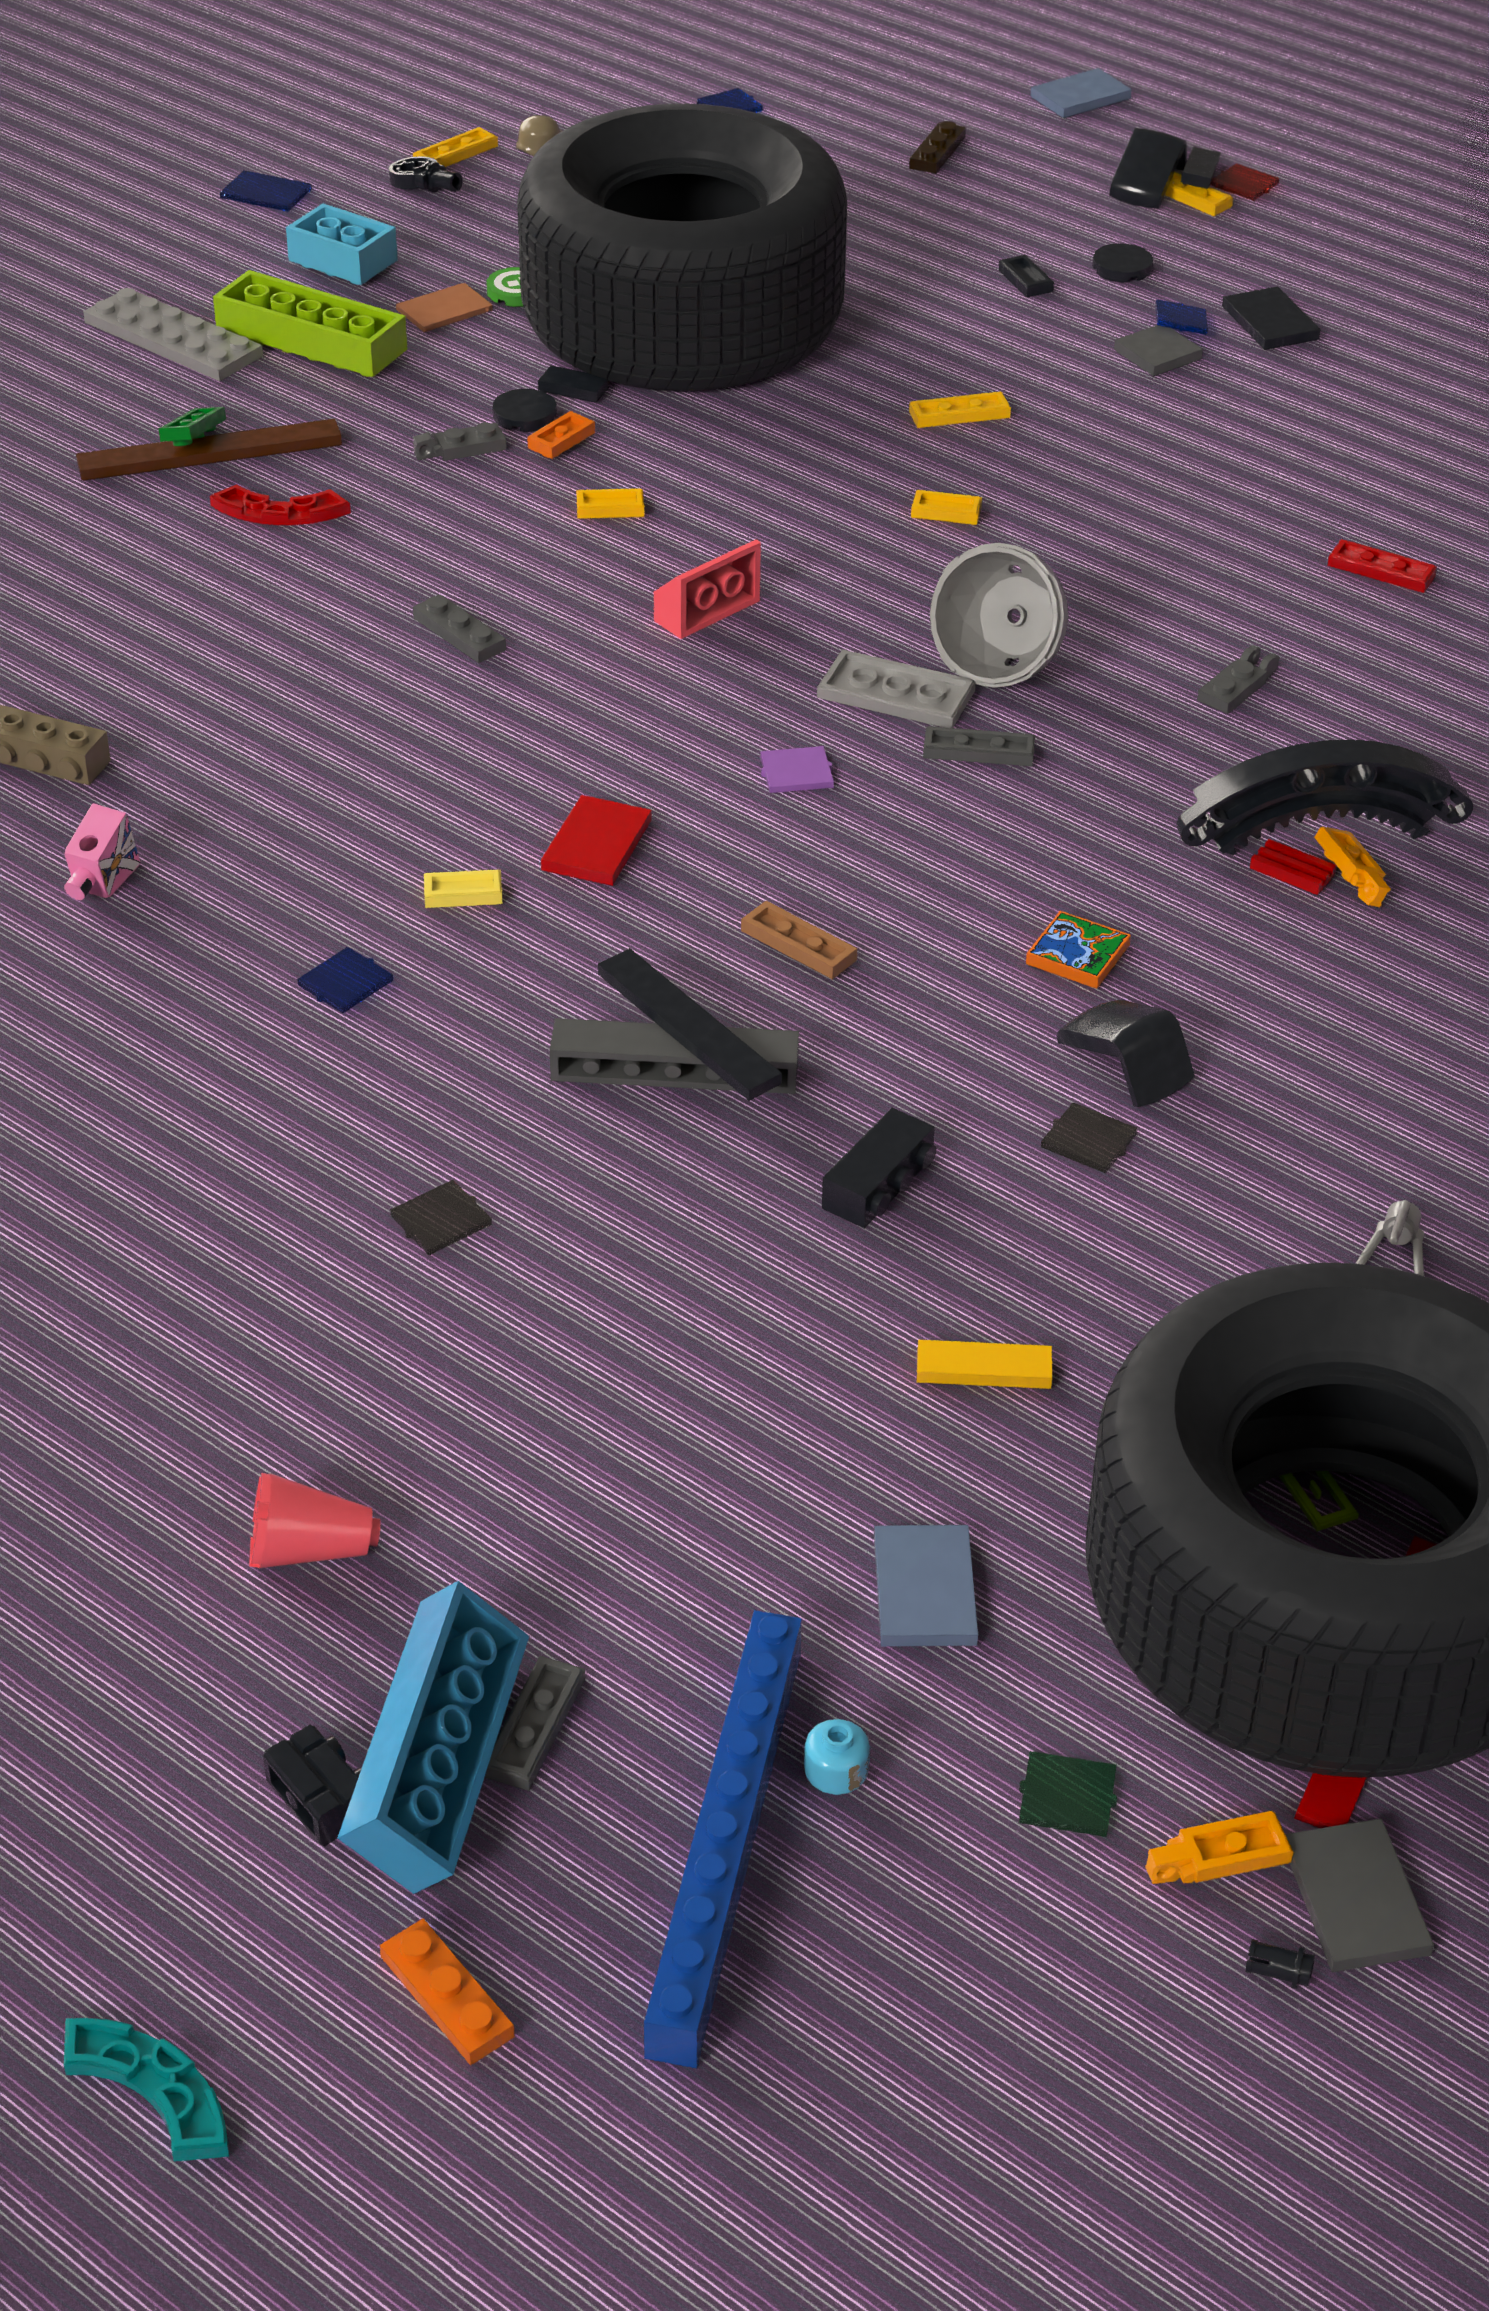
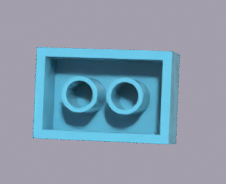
(341, 244)

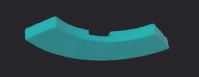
(158, 2074)

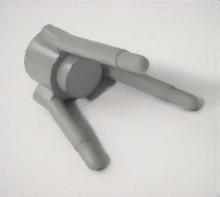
(1400, 1228)

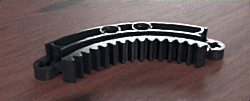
(1326, 778)

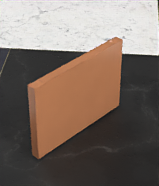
(444, 307)

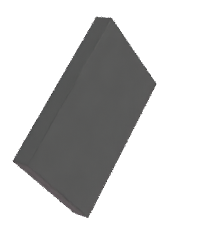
(1358, 1896)

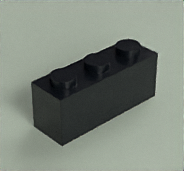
(878, 1168)

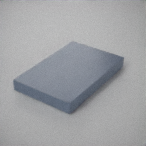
(1081, 93)
(925, 1585)

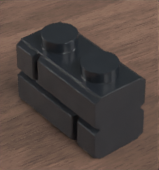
(312, 1780)

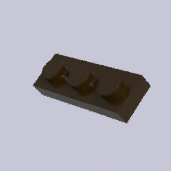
(937, 147)

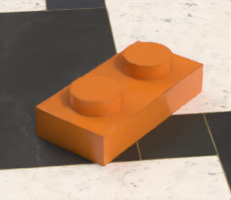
(561, 434)

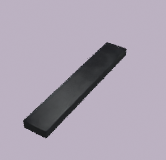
(690, 1024)

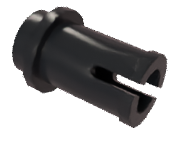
(1280, 1963)

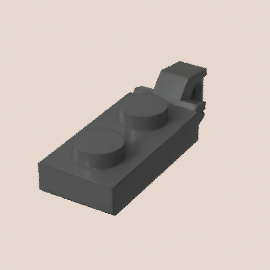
(460, 443)

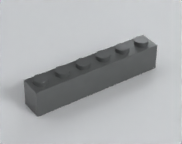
(651, 1057)

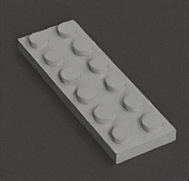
(173, 334)

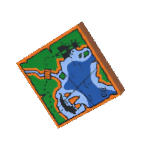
(1078, 949)

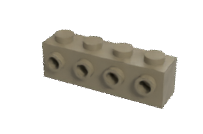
(52, 746)

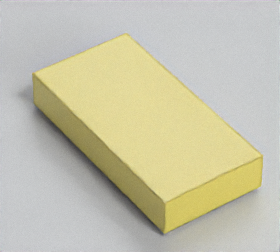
(462, 888)

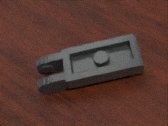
(1238, 680)

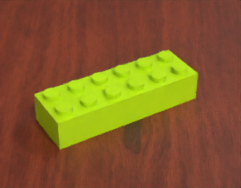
(311, 323)

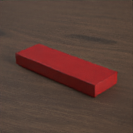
(1382, 565)

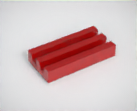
(1293, 866)

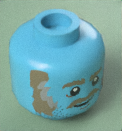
(836, 1756)

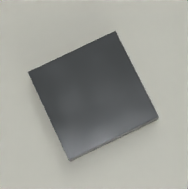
(1158, 349)

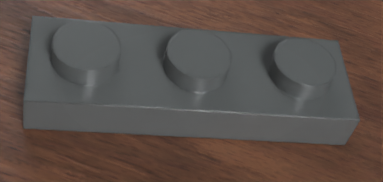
(459, 628)

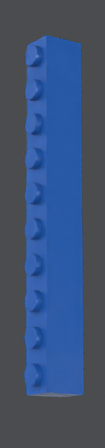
(722, 1843)

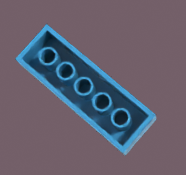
(434, 1738)

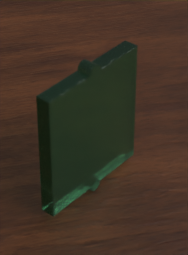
(1067, 1794)

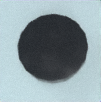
(1122, 262)
(524, 409)

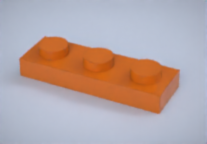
(447, 1991)

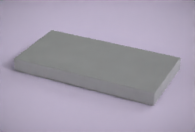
(896, 689)

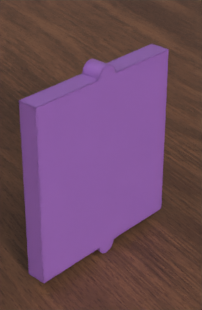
(796, 769)

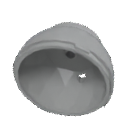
(975, 610)

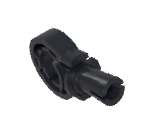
(424, 174)

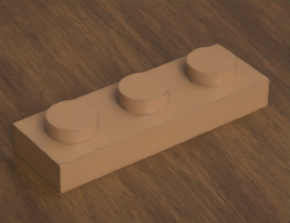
(799, 939)

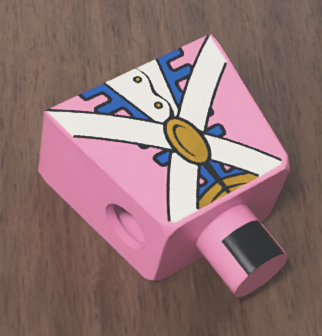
(100, 853)

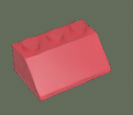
(710, 591)

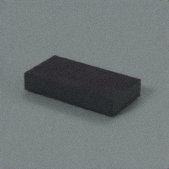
(1026, 276)
(573, 384)

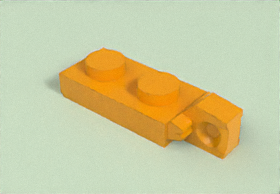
(1355, 864)
(1221, 1850)

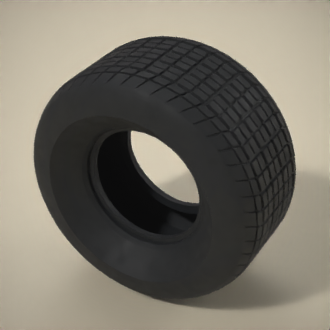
(682, 246)
(1228, 1618)

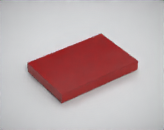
(596, 840)

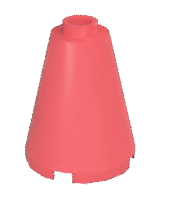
(307, 1525)

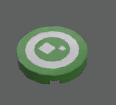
(505, 286)

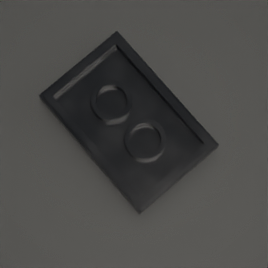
(1271, 318)

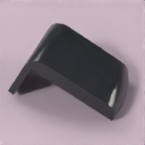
(1148, 167)
(1143, 1039)

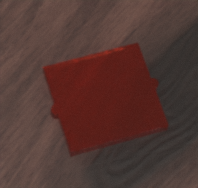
(1245, 182)

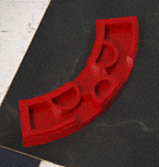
(260, 509)

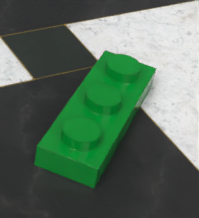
(192, 425)

